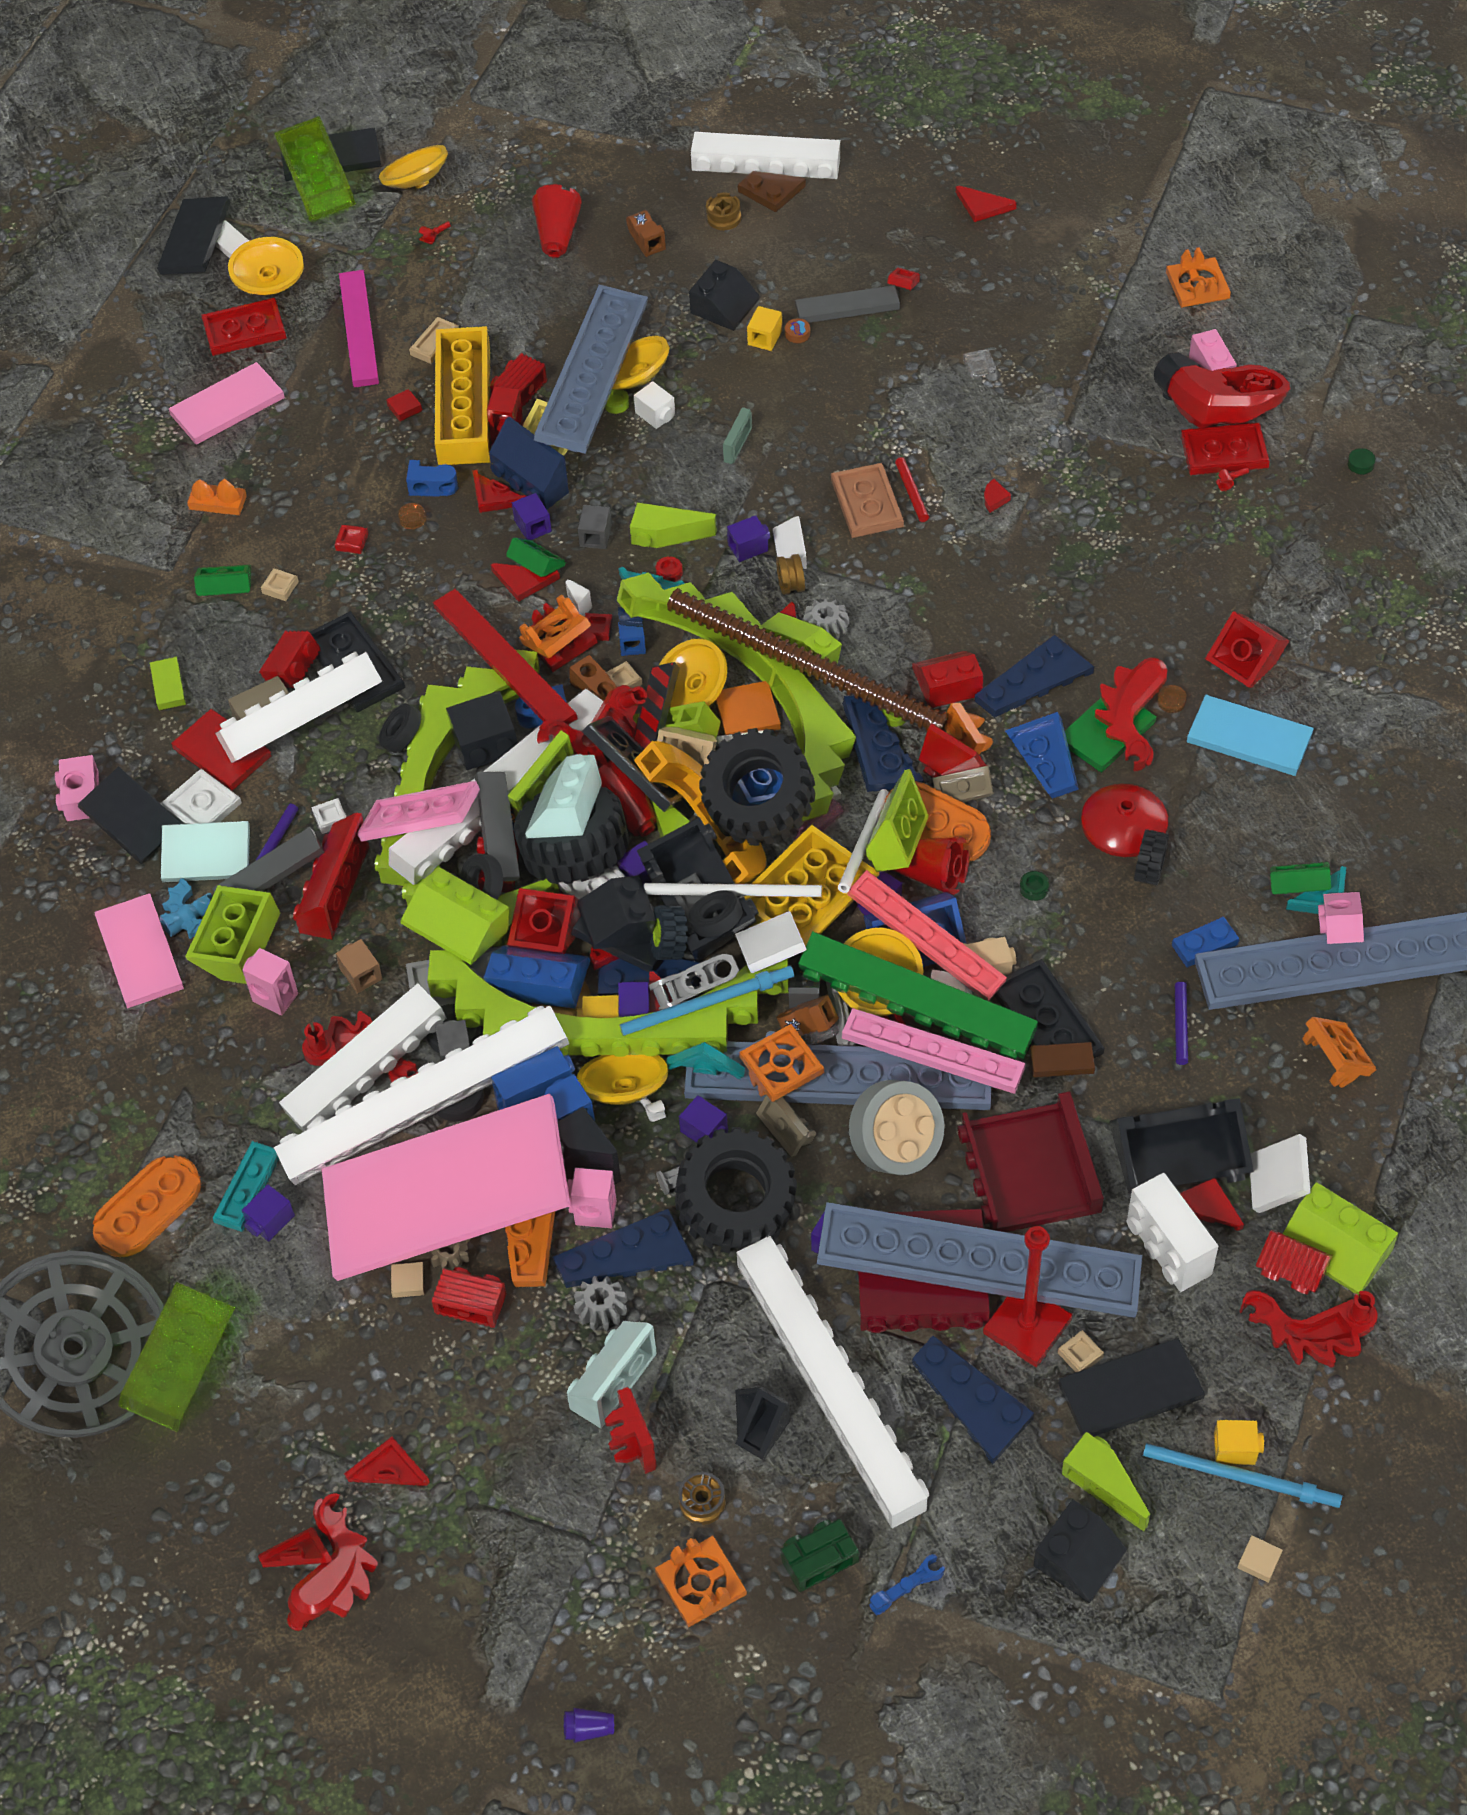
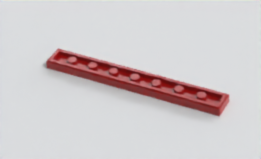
(503, 658)

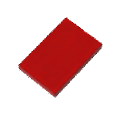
(243, 326)
(1224, 447)
(205, 751)

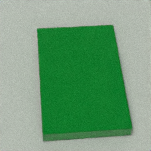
(1088, 738)

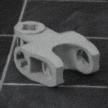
(680, 984)

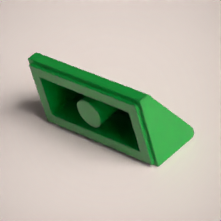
(534, 557)
(223, 580)
(1300, 878)

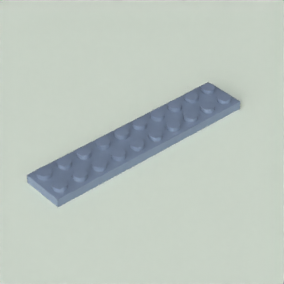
(591, 369)
(1314, 967)
(845, 1077)
(977, 1259)

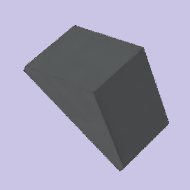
(802, 990)

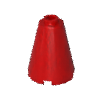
(555, 217)
(635, 803)
(939, 863)

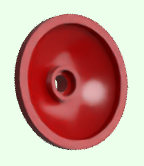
(1122, 830)

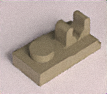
(966, 784)
(785, 1125)

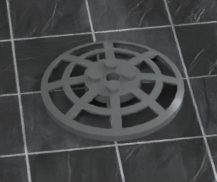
(73, 1326)

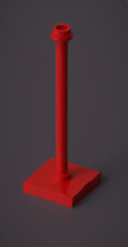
(1026, 1324)

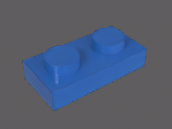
(1207, 938)

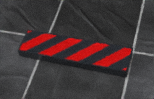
(657, 704)

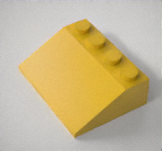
(808, 861)

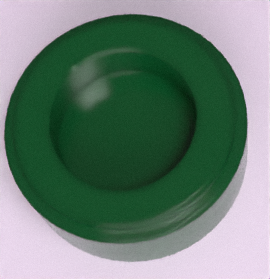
(1361, 461)
(1034, 885)

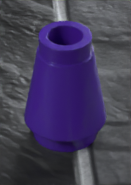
(587, 1724)

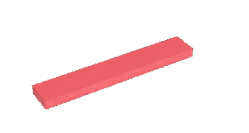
(927, 936)

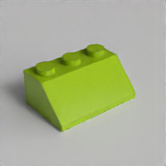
(898, 826)
(456, 915)
(233, 931)
(1347, 1233)

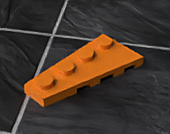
(530, 1250)

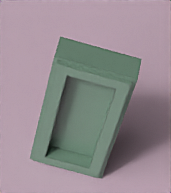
(737, 435)

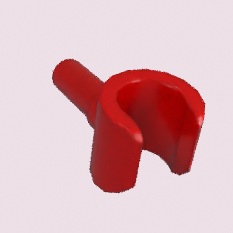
(429, 235)
(1226, 479)

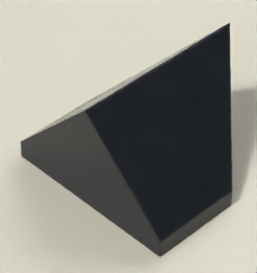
(760, 1419)

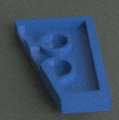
(1047, 753)

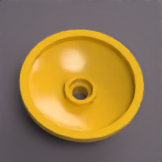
(414, 168)
(265, 265)
(642, 362)
(700, 672)
(890, 947)
(622, 1079)

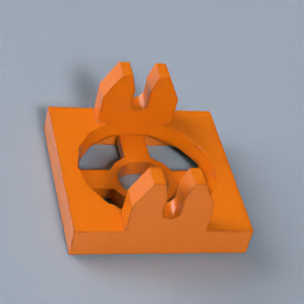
(1206, 289)
(569, 629)
(801, 1051)
(1357, 1060)
(710, 1602)

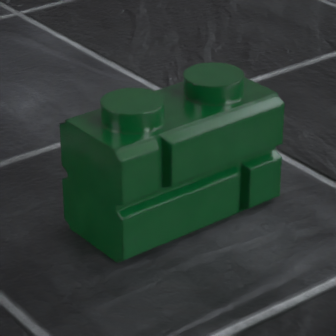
(819, 1554)

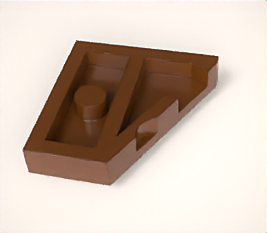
(770, 188)

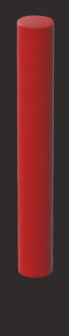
(912, 489)

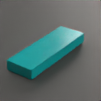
(246, 1184)

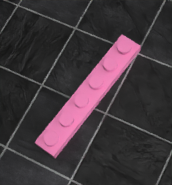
(933, 1050)

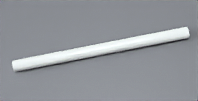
(860, 848)
(737, 889)

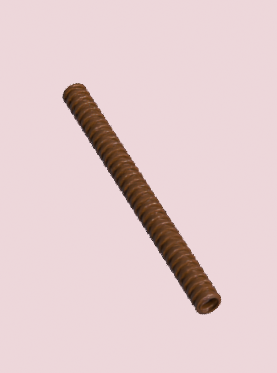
(805, 660)

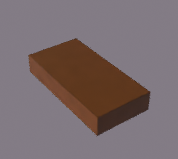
(1062, 1059)

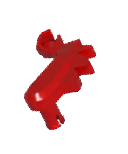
(1126, 700)
(619, 704)
(322, 1044)
(1321, 1334)
(334, 1582)

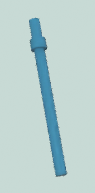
(761, 981)
(1306, 1492)

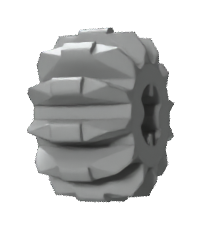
(828, 616)
(603, 1314)

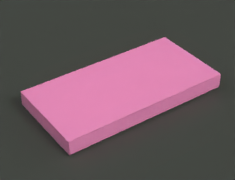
(226, 403)
(418, 811)
(138, 950)

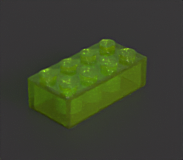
(315, 168)
(176, 1357)

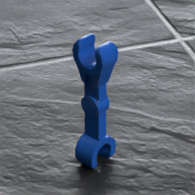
(883, 1599)

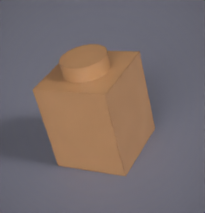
(359, 966)

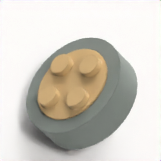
(896, 1127)

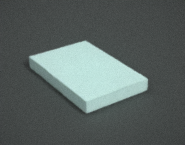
(204, 850)

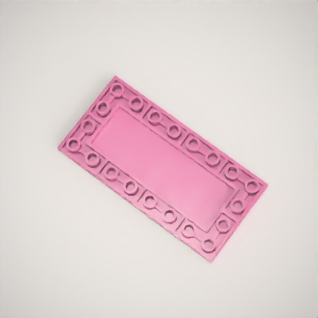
(444, 1187)

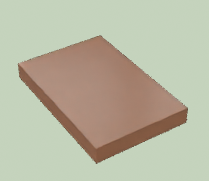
(867, 500)

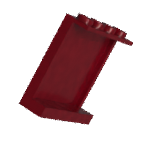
(1031, 1166)
(914, 1305)

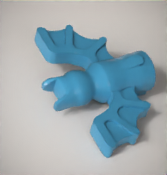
(183, 915)

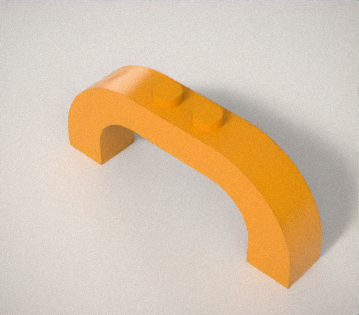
(675, 768)

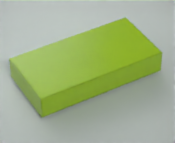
(167, 683)

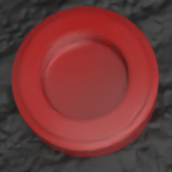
(669, 568)

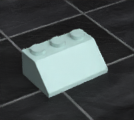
(566, 799)
(616, 1367)

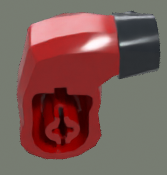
(1219, 395)

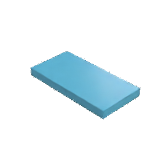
(1250, 735)

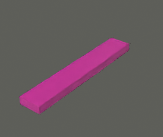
(358, 328)

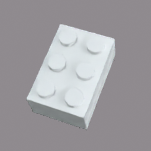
(1171, 1232)

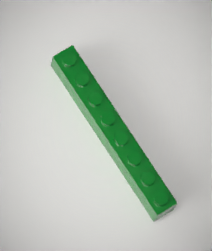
(918, 996)

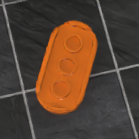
(954, 818)
(146, 1206)

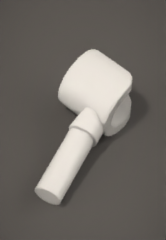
(654, 1110)

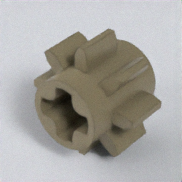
(452, 1260)

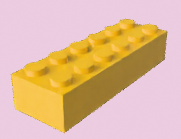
(462, 396)

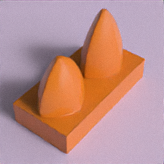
(217, 499)
(964, 727)

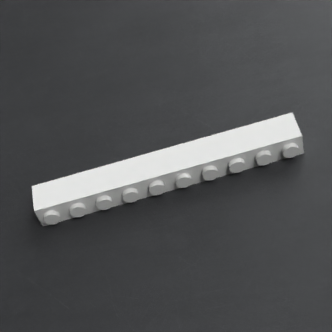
(423, 850)
(418, 1096)
(832, 1382)

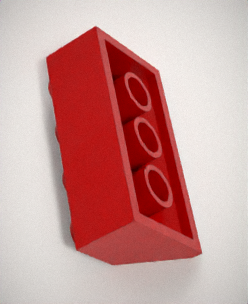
(332, 879)

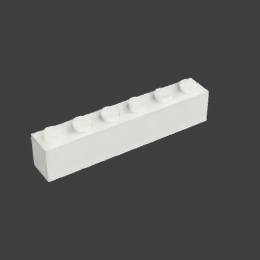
(765, 154)
(298, 706)
(364, 1058)

